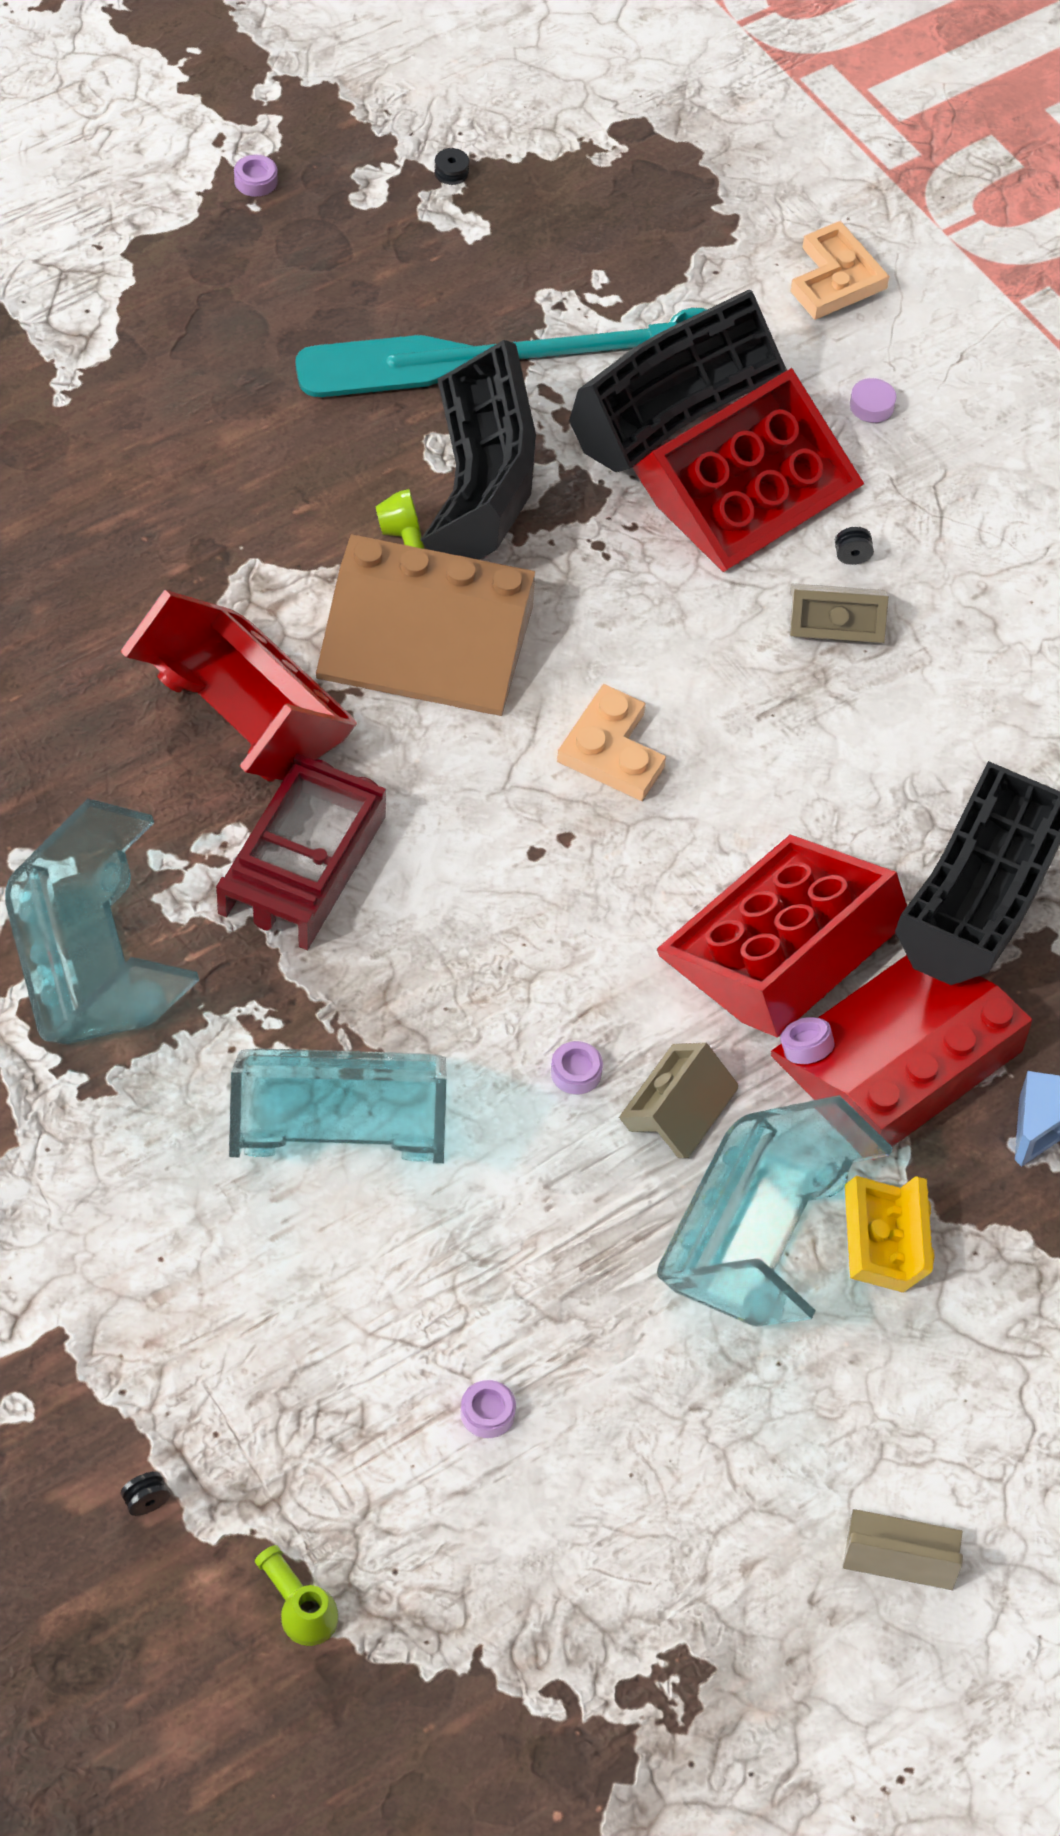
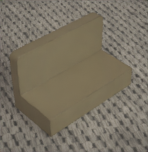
(838, 613)
(681, 1097)
(903, 1549)

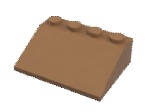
(426, 625)

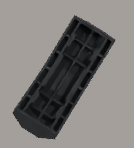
(674, 381)
(492, 453)
(983, 878)

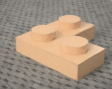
(844, 272)
(601, 745)

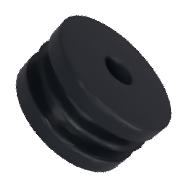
(451, 166)
(854, 545)
(145, 1493)

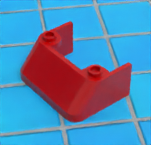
(243, 679)

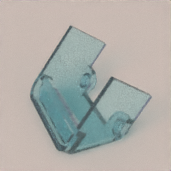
(69, 936)
(338, 1099)
(752, 1202)

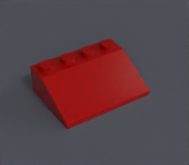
(749, 472)
(787, 932)
(912, 1047)

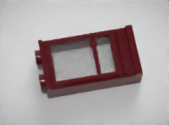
(304, 847)

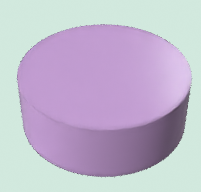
(255, 175)
(872, 400)
(807, 1040)
(576, 1067)
(488, 1409)

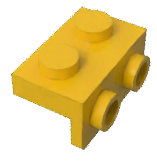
(889, 1232)

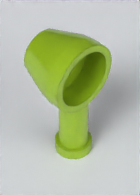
(399, 518)
(299, 1626)

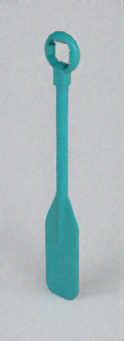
(423, 359)

